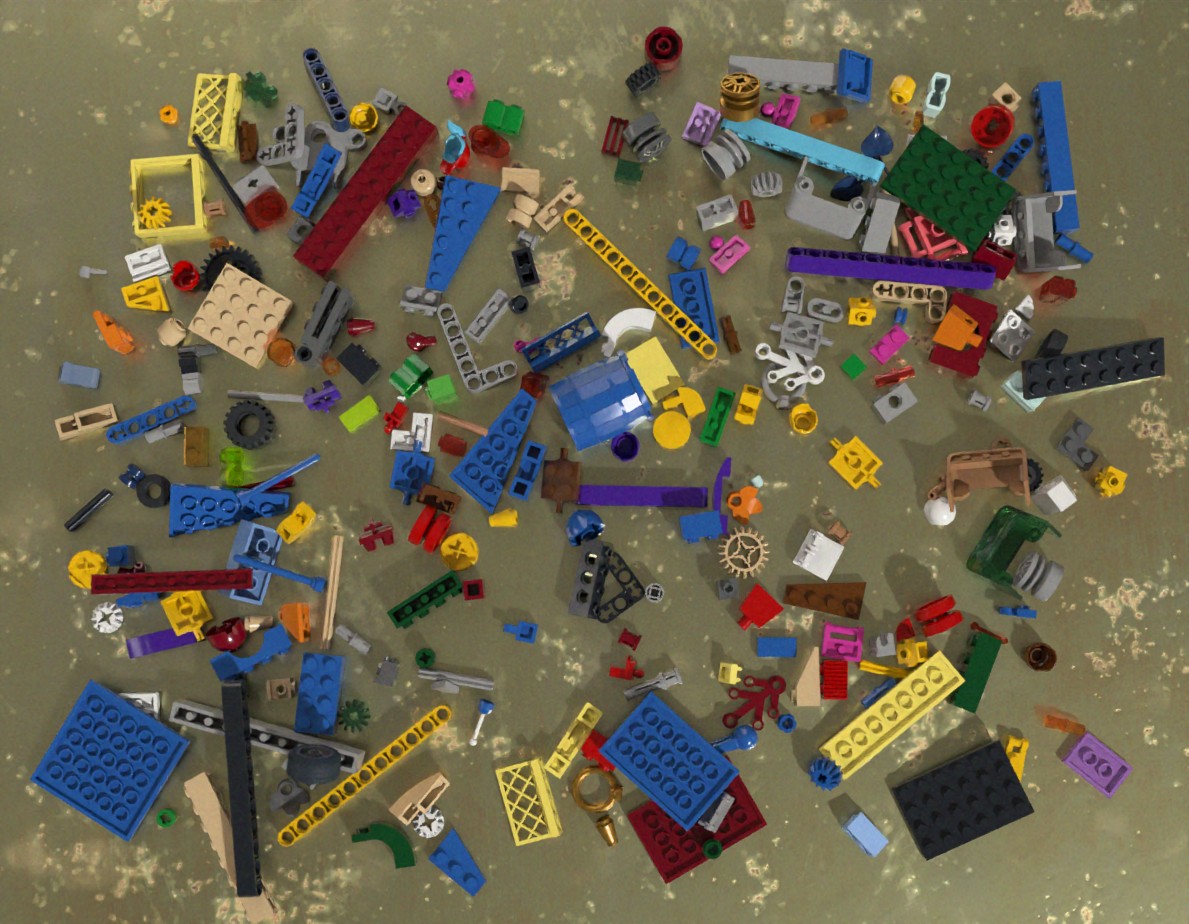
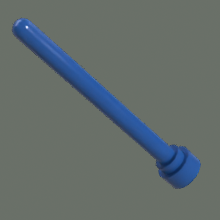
(244, 497)
(316, 583)

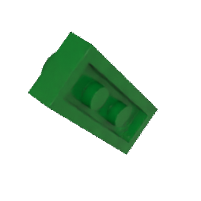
(717, 416)

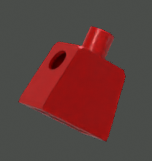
(758, 608)

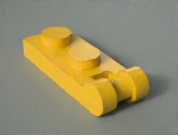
(1017, 758)

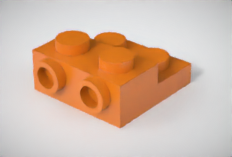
(115, 336)

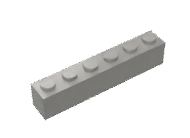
(787, 73)

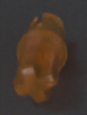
(828, 115)
(1065, 725)

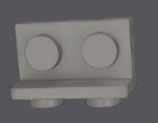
(420, 300)

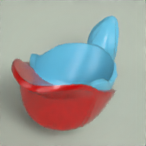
(456, 149)

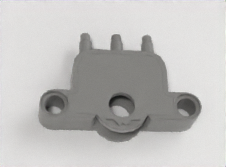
(340, 140)

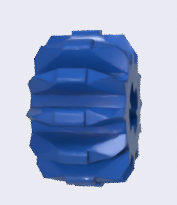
(825, 773)

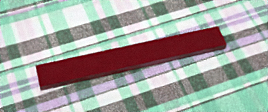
(171, 581)

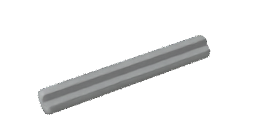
(456, 678)

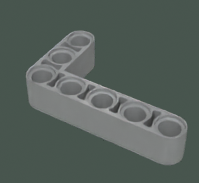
(466, 356)

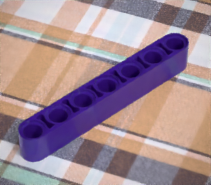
(642, 496)

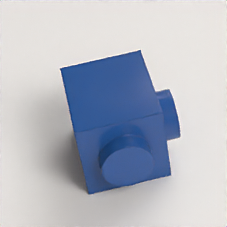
(120, 556)

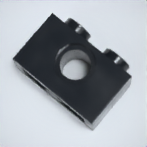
(526, 269)

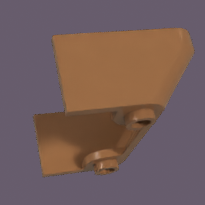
(987, 470)

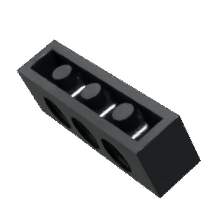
(583, 586)

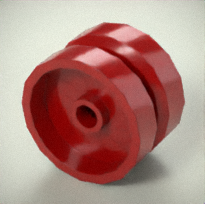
(430, 528)
(938, 617)

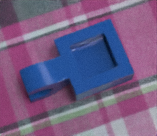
(524, 631)

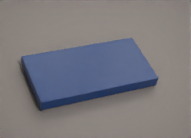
(693, 297)

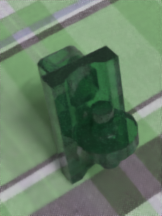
(256, 91)

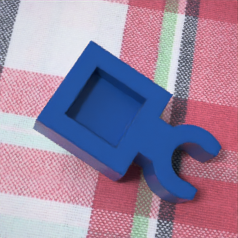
(1022, 611)

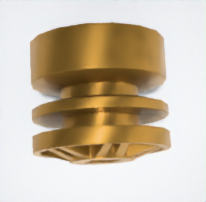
(739, 97)

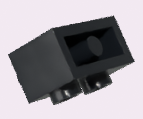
(359, 365)

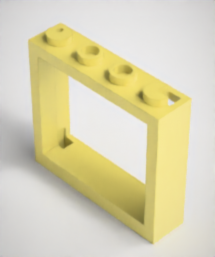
(136, 191)

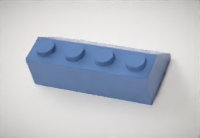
(258, 544)

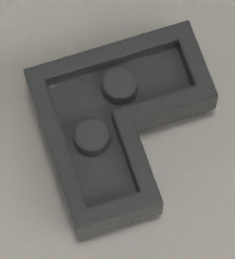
(1073, 445)

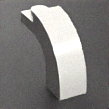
(628, 319)

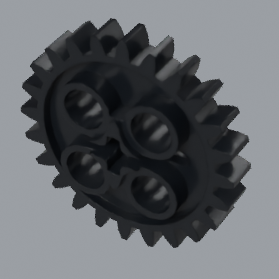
(216, 265)

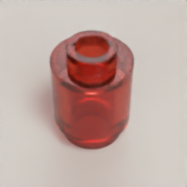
(452, 445)

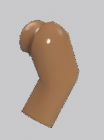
(939, 489)

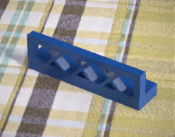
(563, 348)

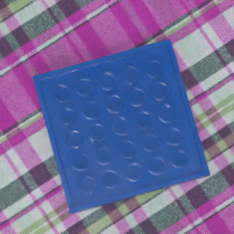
(110, 760)

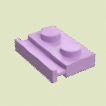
(701, 124)

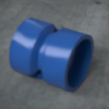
(682, 252)

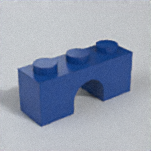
(527, 471)

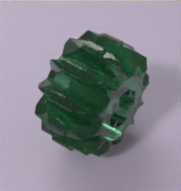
(351, 708)

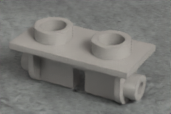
(716, 812)

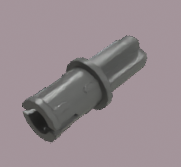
(197, 350)

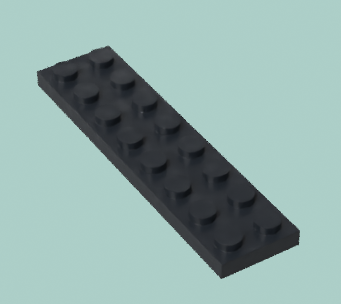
(1093, 368)

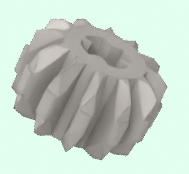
(766, 184)

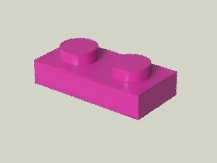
(889, 344)

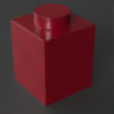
(474, 589)

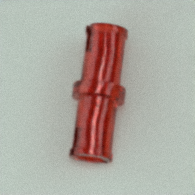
(894, 376)

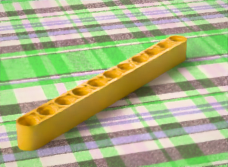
(649, 288)
(357, 779)

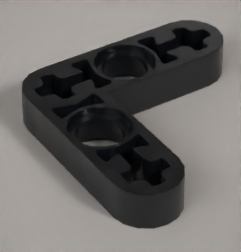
(625, 594)

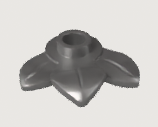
(290, 800)

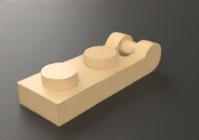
(555, 210)

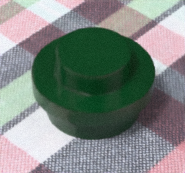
(712, 848)

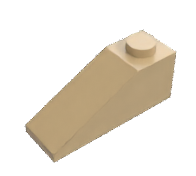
(807, 685)

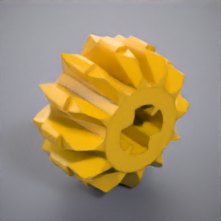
(150, 208)

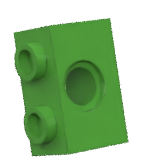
(441, 389)

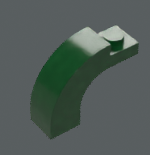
(394, 837)

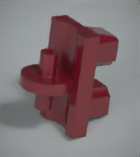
(384, 532)

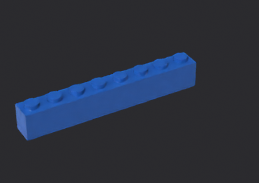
(1055, 152)

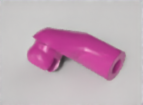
(520, 344)

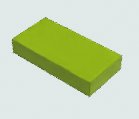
(360, 413)

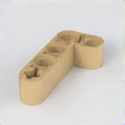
(908, 297)

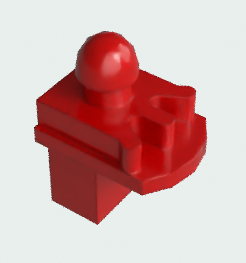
(395, 418)
(628, 673)

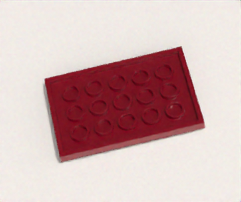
(680, 850)

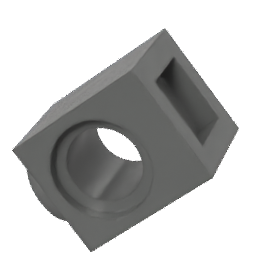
(293, 233)
(727, 589)

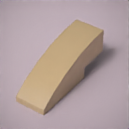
(85, 421)
(419, 798)

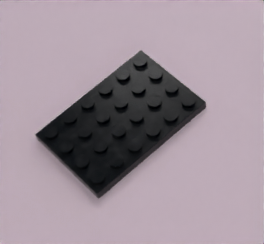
(962, 799)

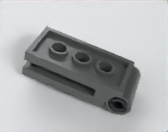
(324, 325)

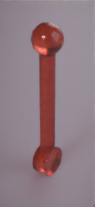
(975, 626)

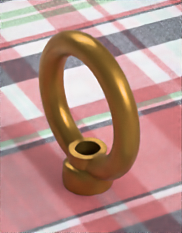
(614, 795)

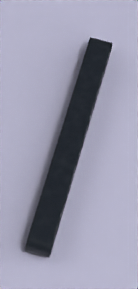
(241, 788)

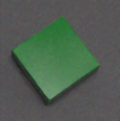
(853, 366)

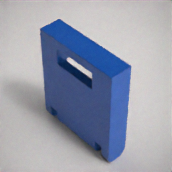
(855, 73)

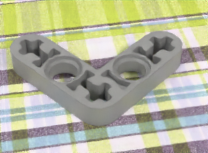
(294, 144)

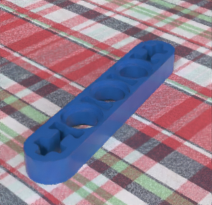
(141, 419)

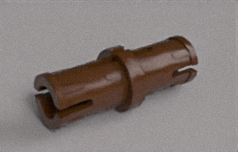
(730, 335)

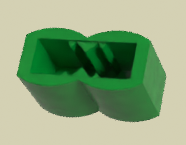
(503, 117)
(410, 376)

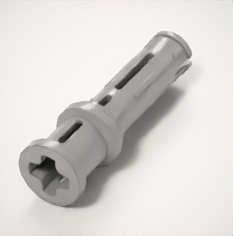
(664, 680)

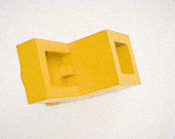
(688, 398)
(748, 404)
(296, 523)

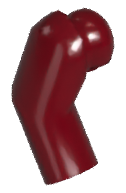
(138, 568)

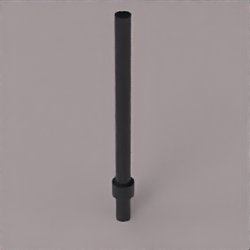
(206, 154)

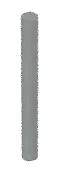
(265, 396)

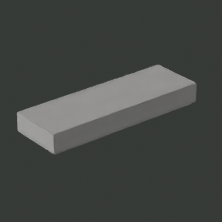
(488, 316)

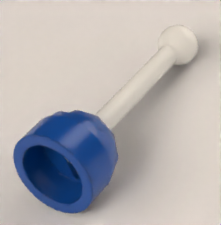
(485, 707)

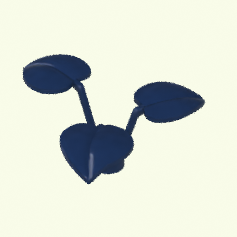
(876, 144)

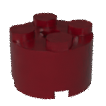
(663, 38)

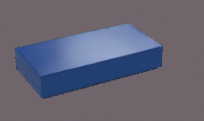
(776, 647)

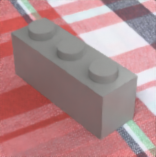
(879, 223)

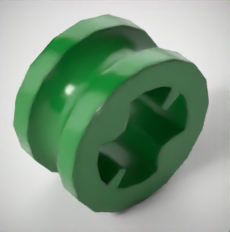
(171, 814)

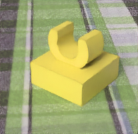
(728, 673)

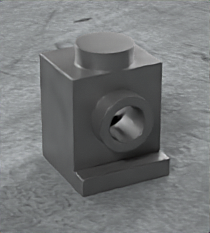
(387, 672)

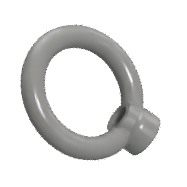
(782, 402)

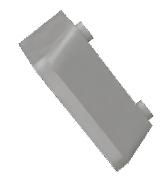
(823, 214)
(1035, 232)

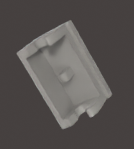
(717, 212)
(884, 645)

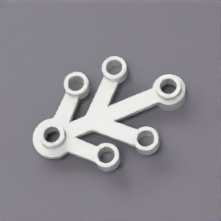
(791, 366)

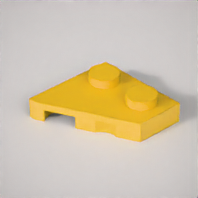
(146, 295)

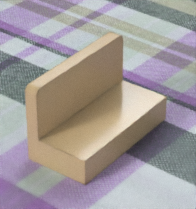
(520, 180)

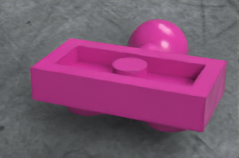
(785, 110)
(727, 253)

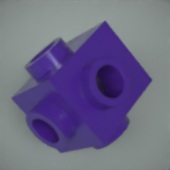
(404, 203)

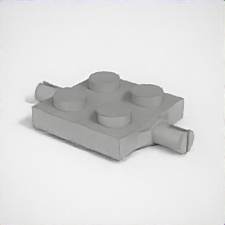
(801, 334)

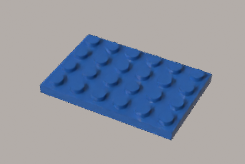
(669, 761)

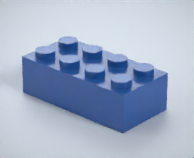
(319, 693)

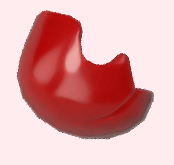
(185, 275)

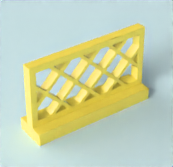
(231, 111)
(545, 797)

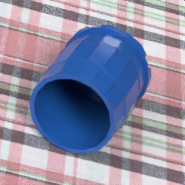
(601, 401)

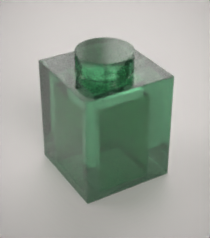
(628, 172)

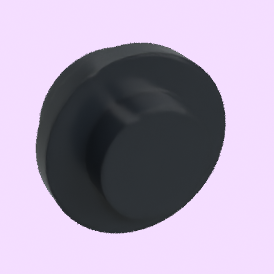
(519, 304)

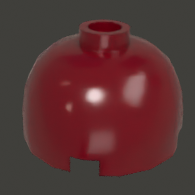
(227, 636)

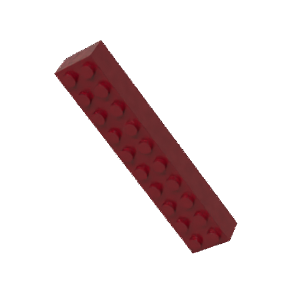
(366, 193)

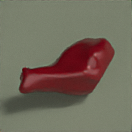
(418, 342)

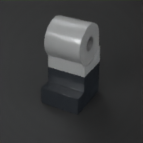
(191, 375)

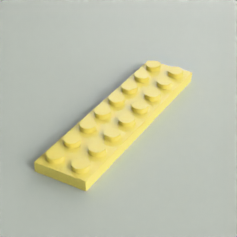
(892, 714)

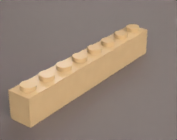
(216, 821)

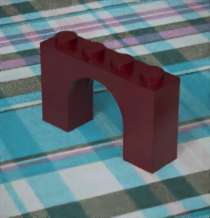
(966, 362)

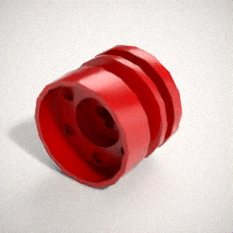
(984, 132)

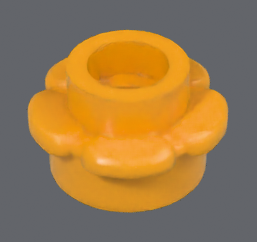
(168, 118)

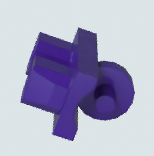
(323, 398)

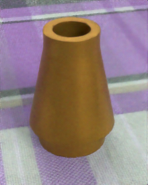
(606, 828)

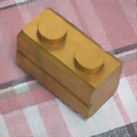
(196, 446)

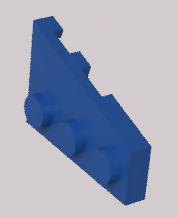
(458, 864)

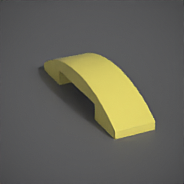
(573, 740)

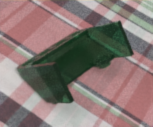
(1001, 544)

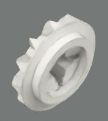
(115, 620)
(437, 825)

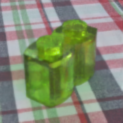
(231, 461)

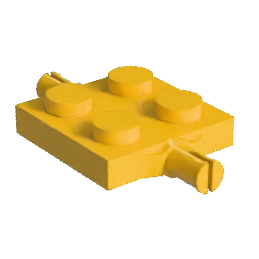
(855, 463)
(187, 612)

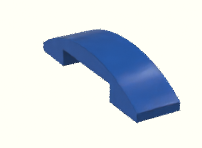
(317, 180)

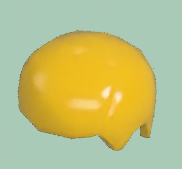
(363, 117)
(803, 419)

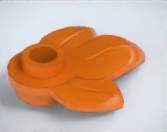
(747, 503)

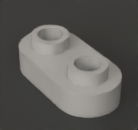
(825, 308)

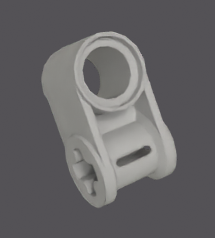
(793, 299)

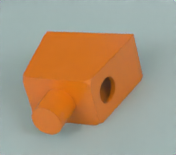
(957, 330)

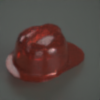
(487, 143)
(265, 209)

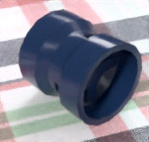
(135, 472)

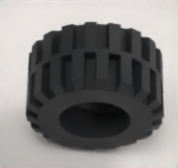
(234, 421)

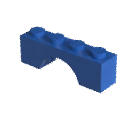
(227, 665)

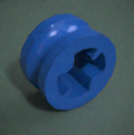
(900, 315)

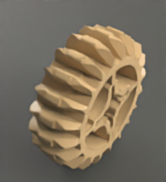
(737, 536)

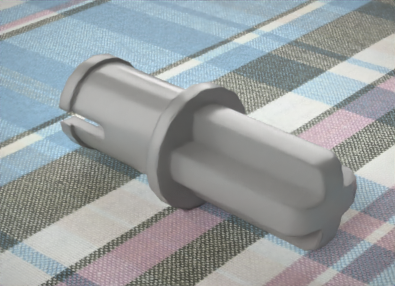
(164, 431)
(352, 638)

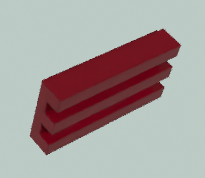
(619, 121)

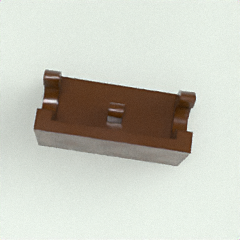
(438, 498)

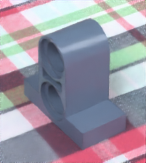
(78, 375)

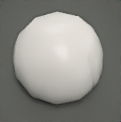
(938, 511)

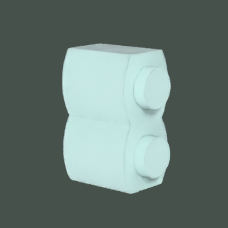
(936, 94)

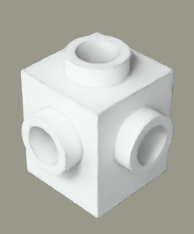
(1002, 230)

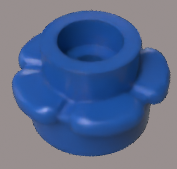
(786, 728)

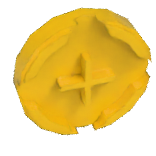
(671, 430)
(459, 551)
(84, 565)

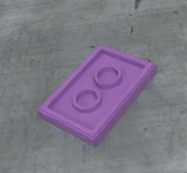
(1097, 764)

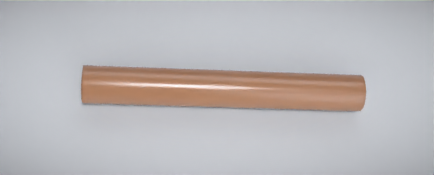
(462, 423)

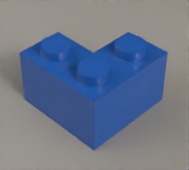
(699, 526)

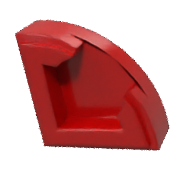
(904, 630)

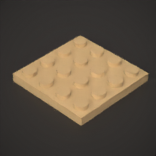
(240, 315)

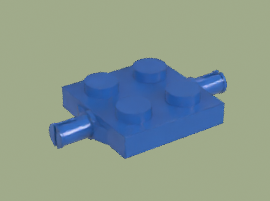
(410, 471)

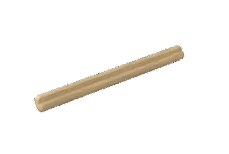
(331, 592)

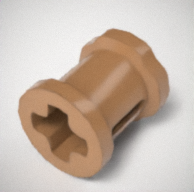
(215, 207)
(840, 532)

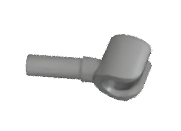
(86, 271)

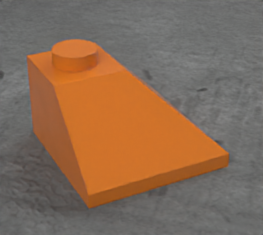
(296, 620)

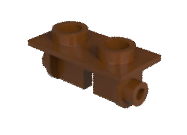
(247, 141)

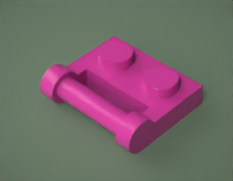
(842, 648)

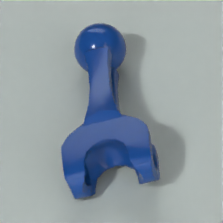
(744, 738)

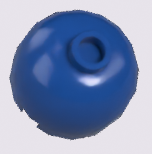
(583, 524)

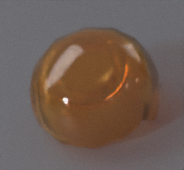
(282, 352)

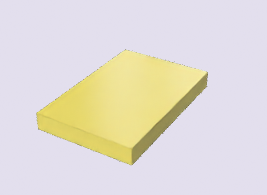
(654, 370)

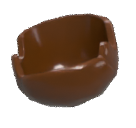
(1040, 657)

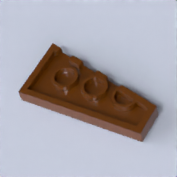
(830, 598)

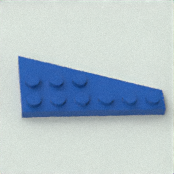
(458, 220)
(489, 461)
(213, 507)

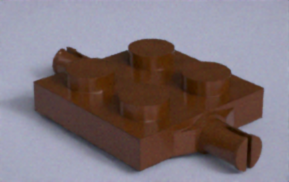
(561, 480)

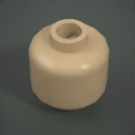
(428, 185)
(171, 332)

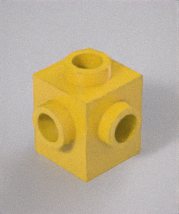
(860, 311)
(1110, 481)
(912, 652)

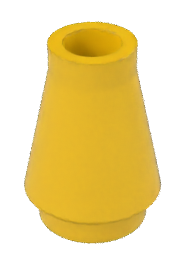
(504, 518)

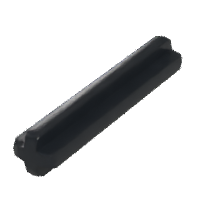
(88, 510)

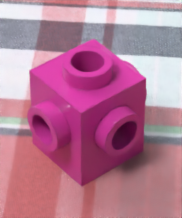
(463, 89)

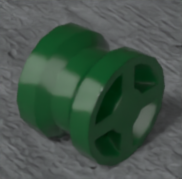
(428, 656)

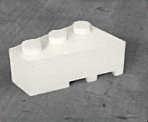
(1054, 496)

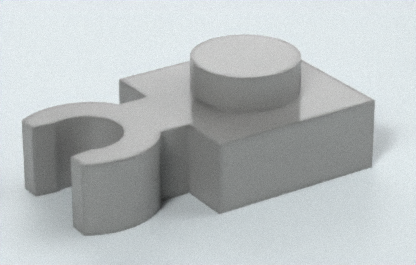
(387, 101)

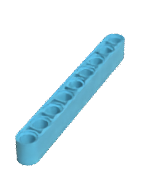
(803, 146)

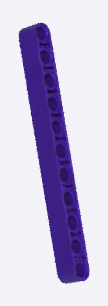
(890, 268)

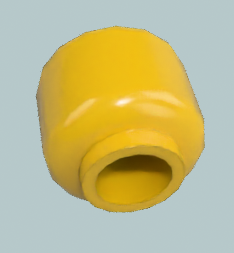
(902, 89)

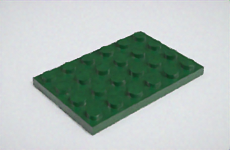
(948, 188)

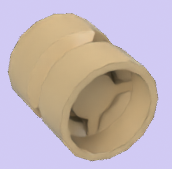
(522, 211)

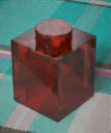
(534, 383)

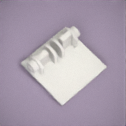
(1011, 335)
(818, 554)

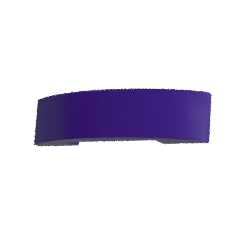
(724, 472)
(159, 642)

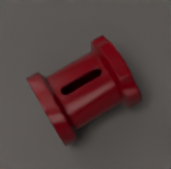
(629, 639)

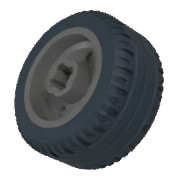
(313, 764)

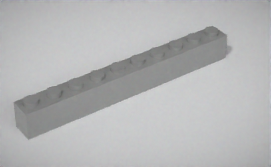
(262, 733)

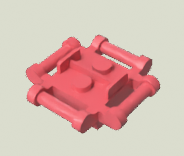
(930, 237)

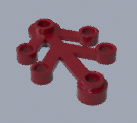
(757, 700)

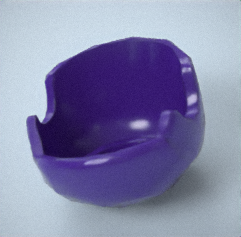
(625, 446)

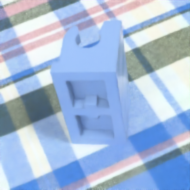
(865, 834)

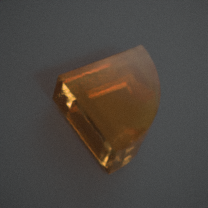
(918, 120)
(218, 242)

